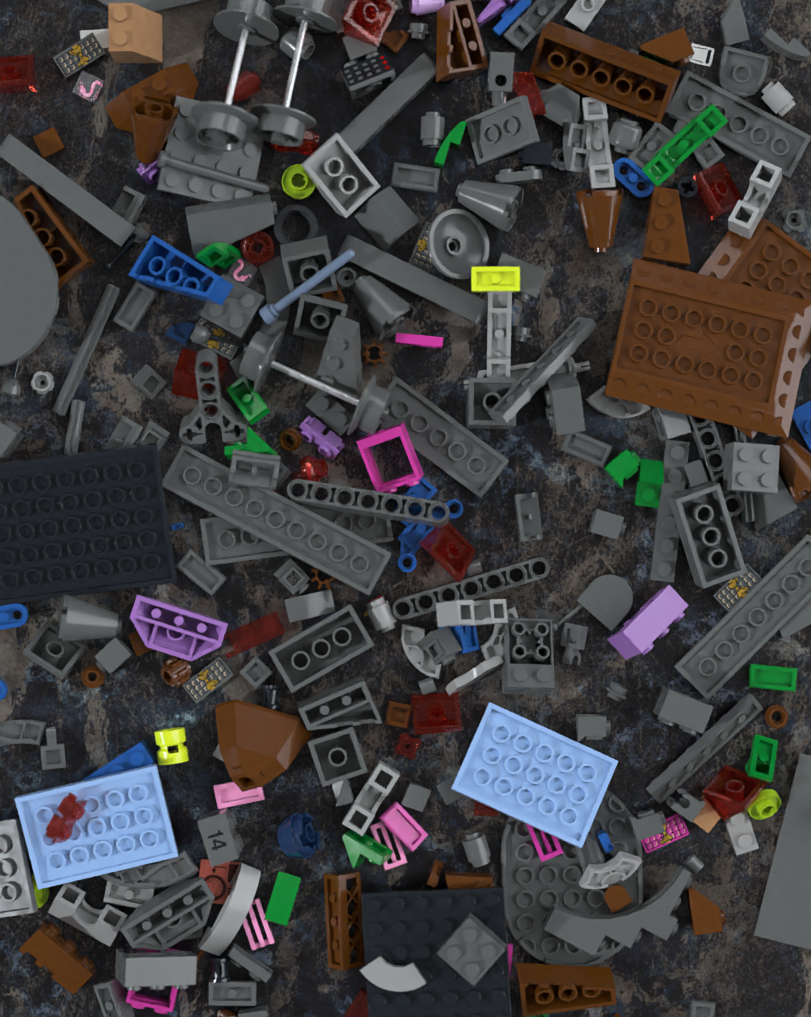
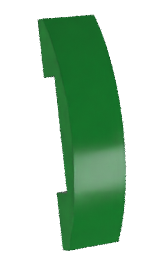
(683, 144)

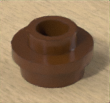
(285, 441)
(85, 676)
(783, 716)

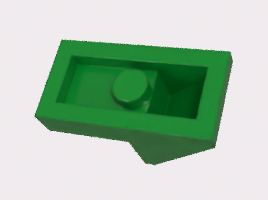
(247, 400)
(254, 444)
(649, 483)
(762, 758)
(363, 846)

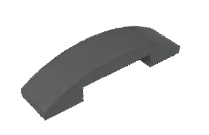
(533, 22)

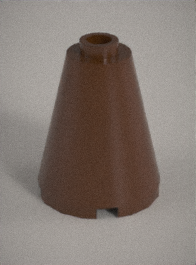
(151, 125)
(600, 215)
(796, 468)

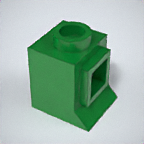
(623, 466)

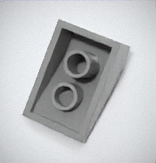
(340, 176)

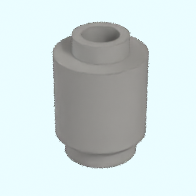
(777, 98)
(381, 614)

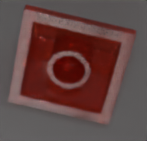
(368, 19)
(17, 74)
(717, 190)
(185, 377)
(449, 550)
(436, 713)
(732, 792)

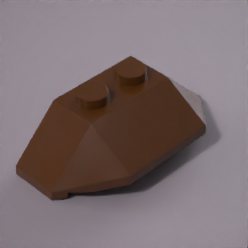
(168, 83)

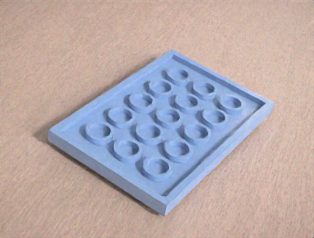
(534, 775)
(120, 829)

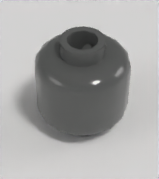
(288, 43)
(625, 135)

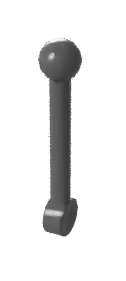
(555, 626)

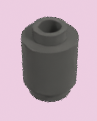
(432, 130)
(476, 848)

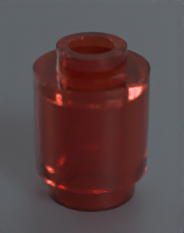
(246, 86)

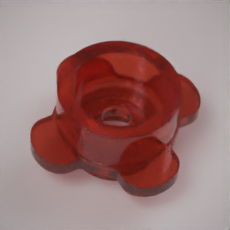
(409, 752)

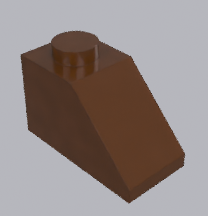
(669, 49)
(703, 913)

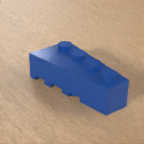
(134, 757)

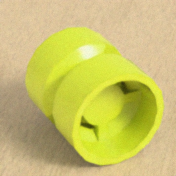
(171, 737)

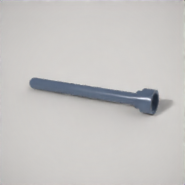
(271, 312)

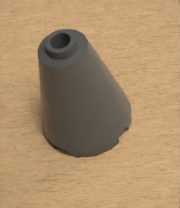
(491, 201)
(382, 307)
(85, 621)

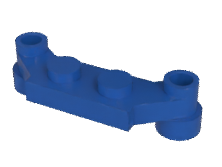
(415, 533)

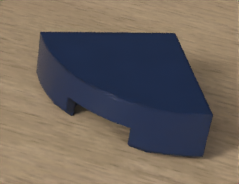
(181, 332)

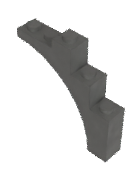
(653, 915)

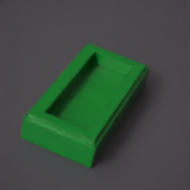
(772, 677)

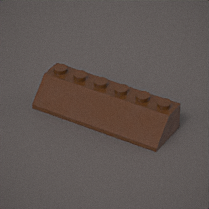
(604, 72)

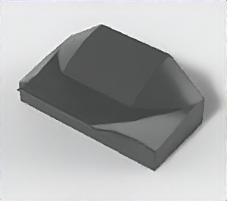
(560, 106)

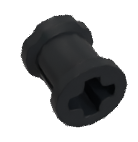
(693, 187)
(271, 696)
(215, 962)

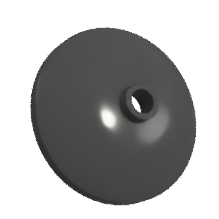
(467, 242)

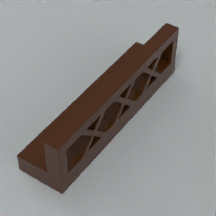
(339, 921)

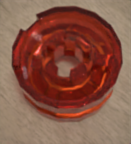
(267, 250)

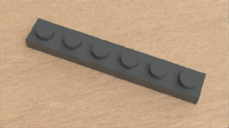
(542, 369)
(666, 530)
(704, 748)

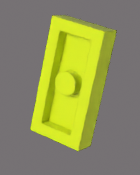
(495, 279)

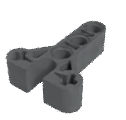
(201, 415)

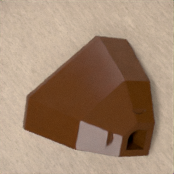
(257, 742)

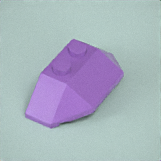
(176, 629)

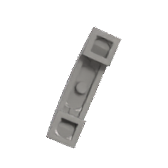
(597, 140)
(499, 334)
(233, 912)

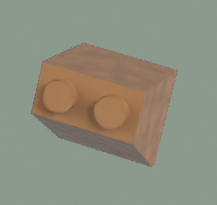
(134, 34)

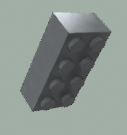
(707, 534)
(321, 648)

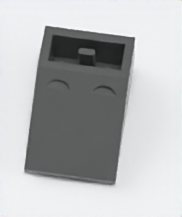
(528, 657)

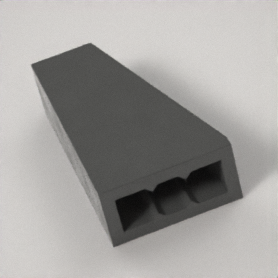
(229, 220)

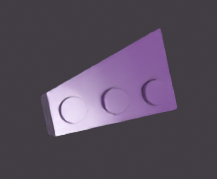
(649, 623)

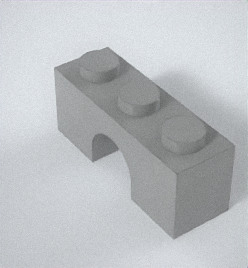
(759, 194)
(471, 612)
(370, 797)
(72, 909)

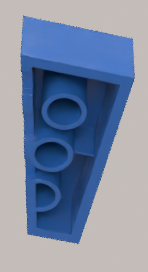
(174, 271)

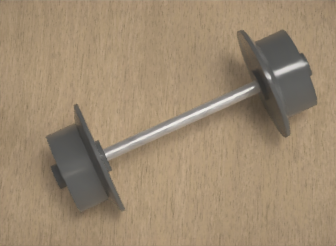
(279, 122)
(221, 123)
(261, 356)

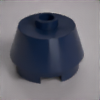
(298, 836)

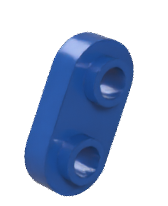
(632, 178)
(7, 617)

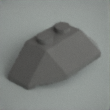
(169, 915)

